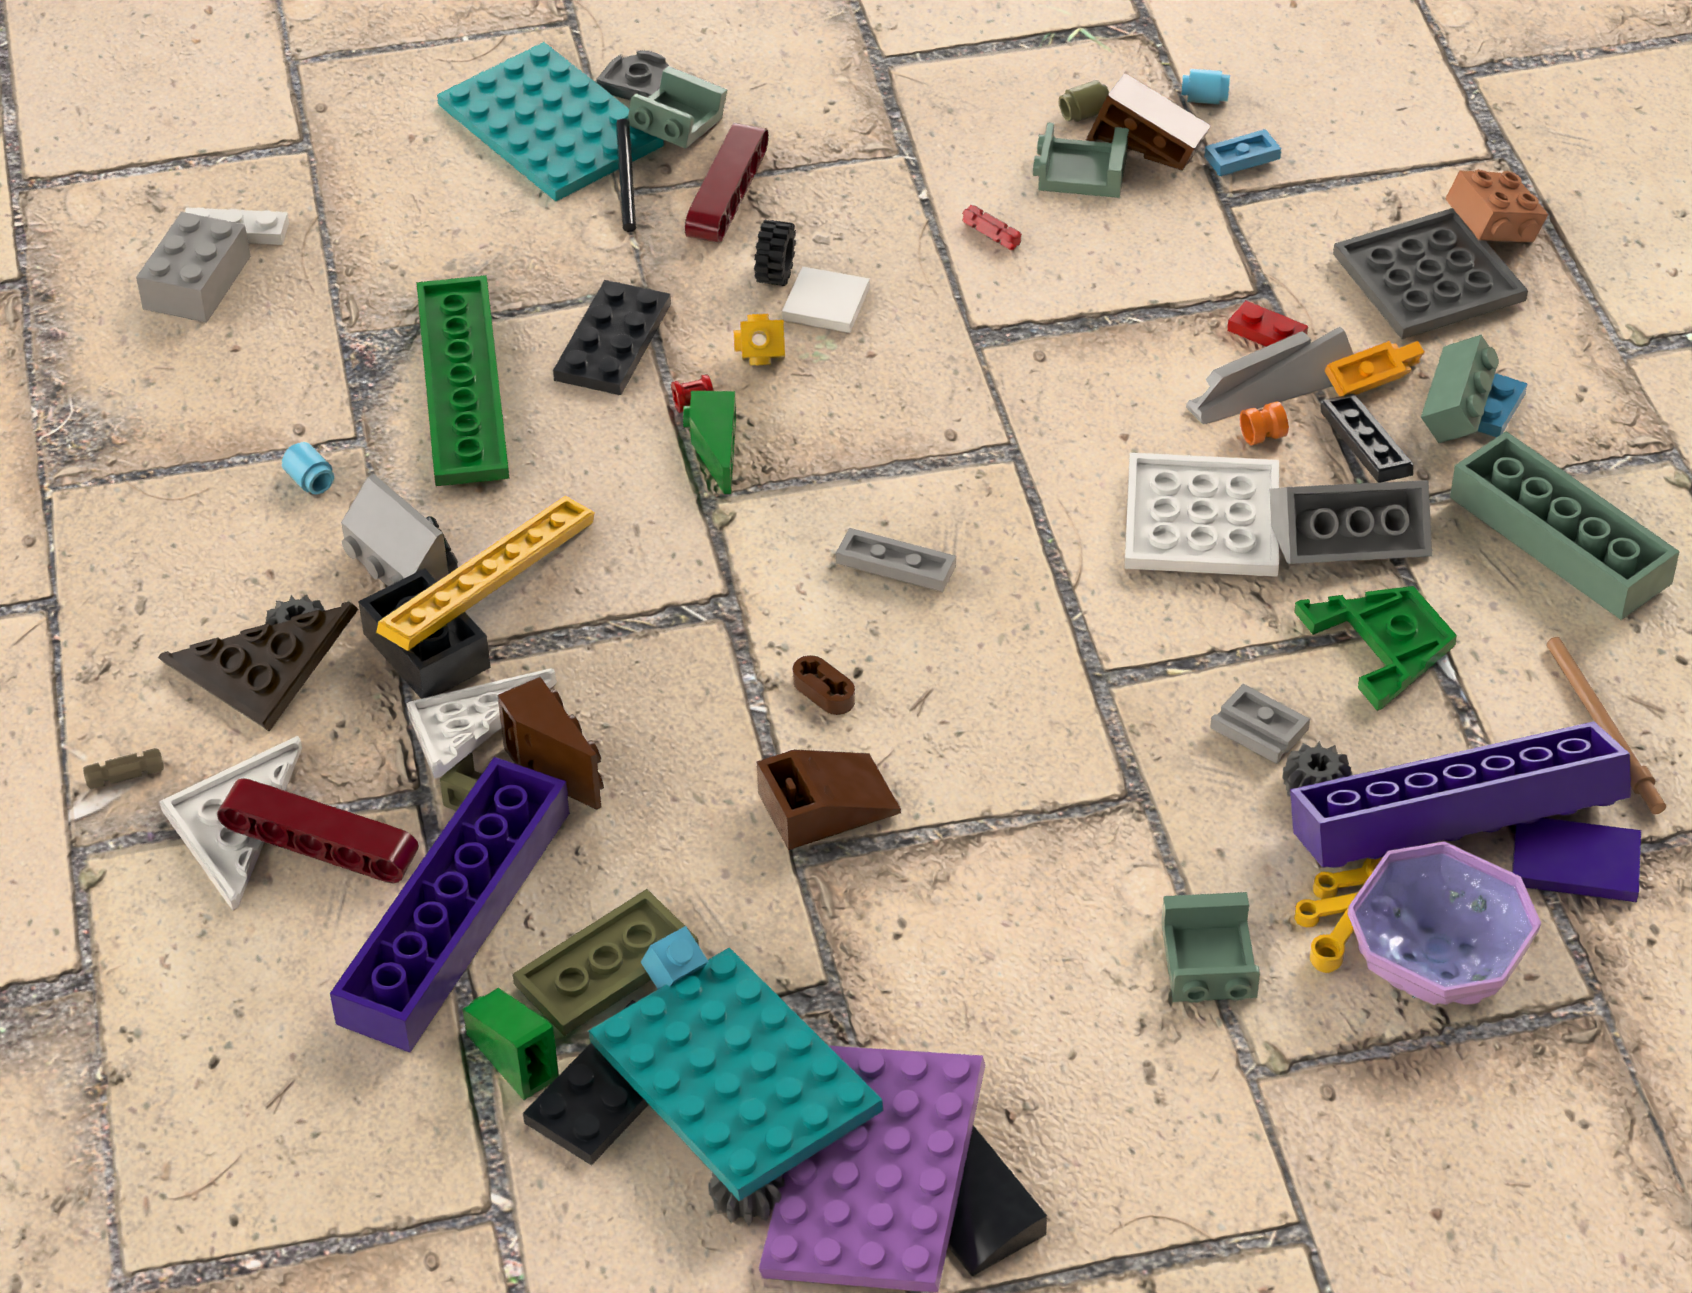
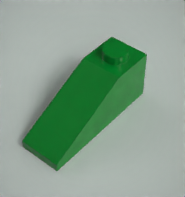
(713, 432)

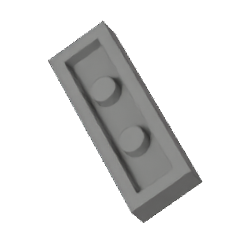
(896, 559)

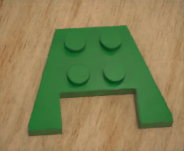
(1395, 626)

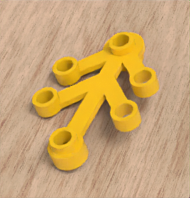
(1332, 944)

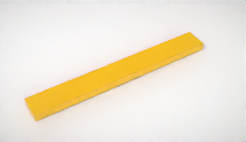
(484, 573)

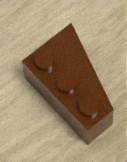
(1155, 124)

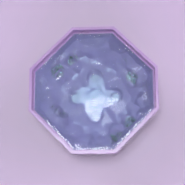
(1443, 923)

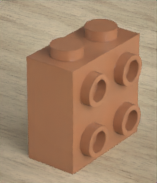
(1496, 206)

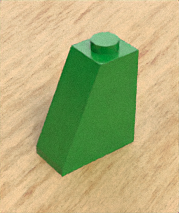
(513, 1041)

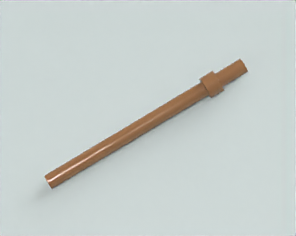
(1641, 778)

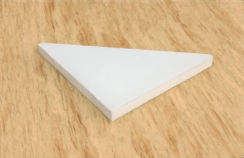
(461, 720)
(222, 853)

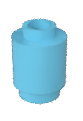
(1206, 86)
(308, 468)

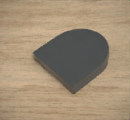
(633, 75)

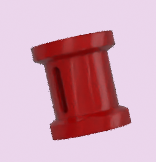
(682, 392)

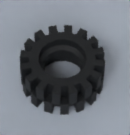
(775, 252)

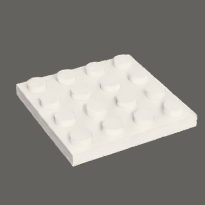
(1201, 514)

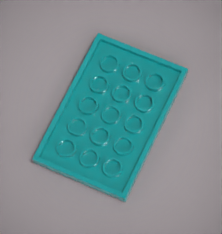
(545, 120)
(735, 1073)

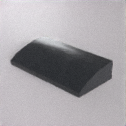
(992, 1211)

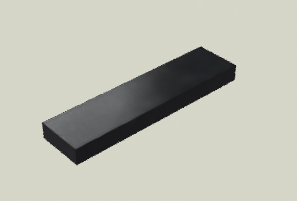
(1366, 438)

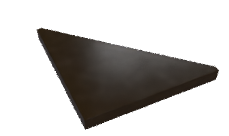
(263, 664)

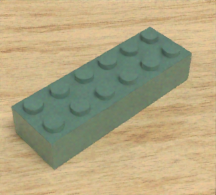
(1564, 525)

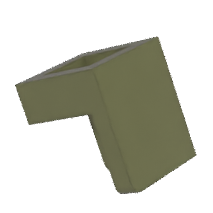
(458, 782)

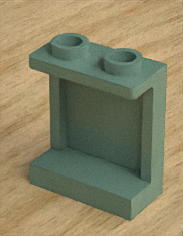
(679, 109)
(1081, 164)
(1209, 947)

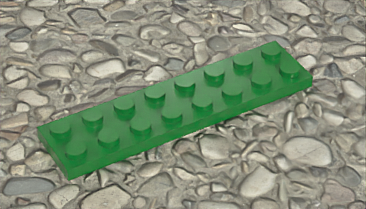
(462, 381)

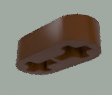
(827, 681)

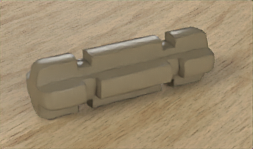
(123, 768)

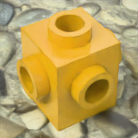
(773, 332)

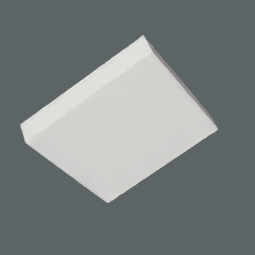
(826, 299)

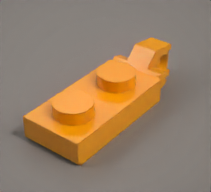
(1373, 367)

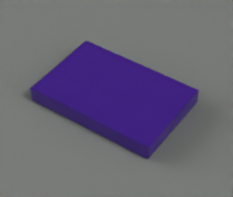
(1578, 858)

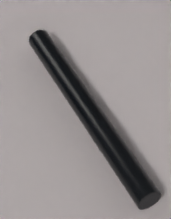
(626, 175)

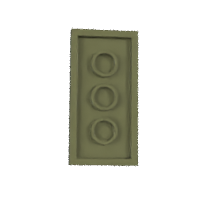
(597, 963)

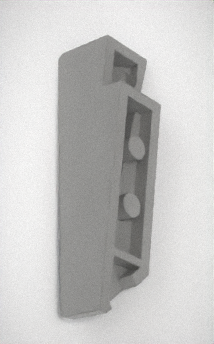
(1270, 375)

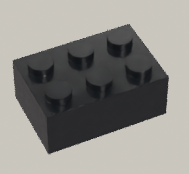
(440, 660)

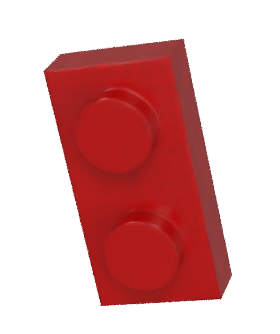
(1263, 324)

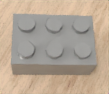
(193, 267)

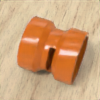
(1264, 423)

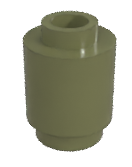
(1083, 101)

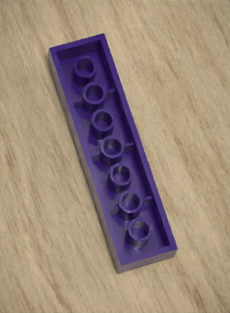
(1460, 794)
(450, 904)

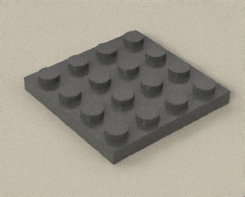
(1429, 273)

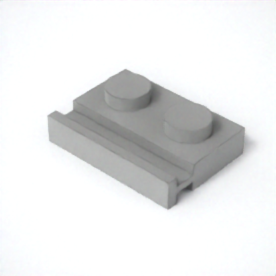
(1260, 723)

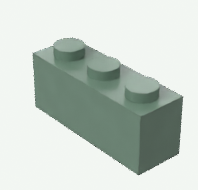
(1460, 389)

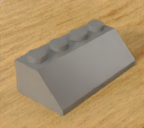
(1352, 521)

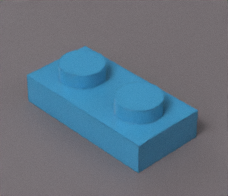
(1242, 152)
(1501, 404)

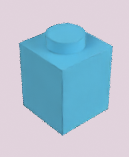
(673, 958)

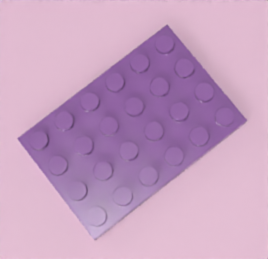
(886, 1193)

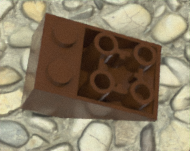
(549, 741)
(822, 793)

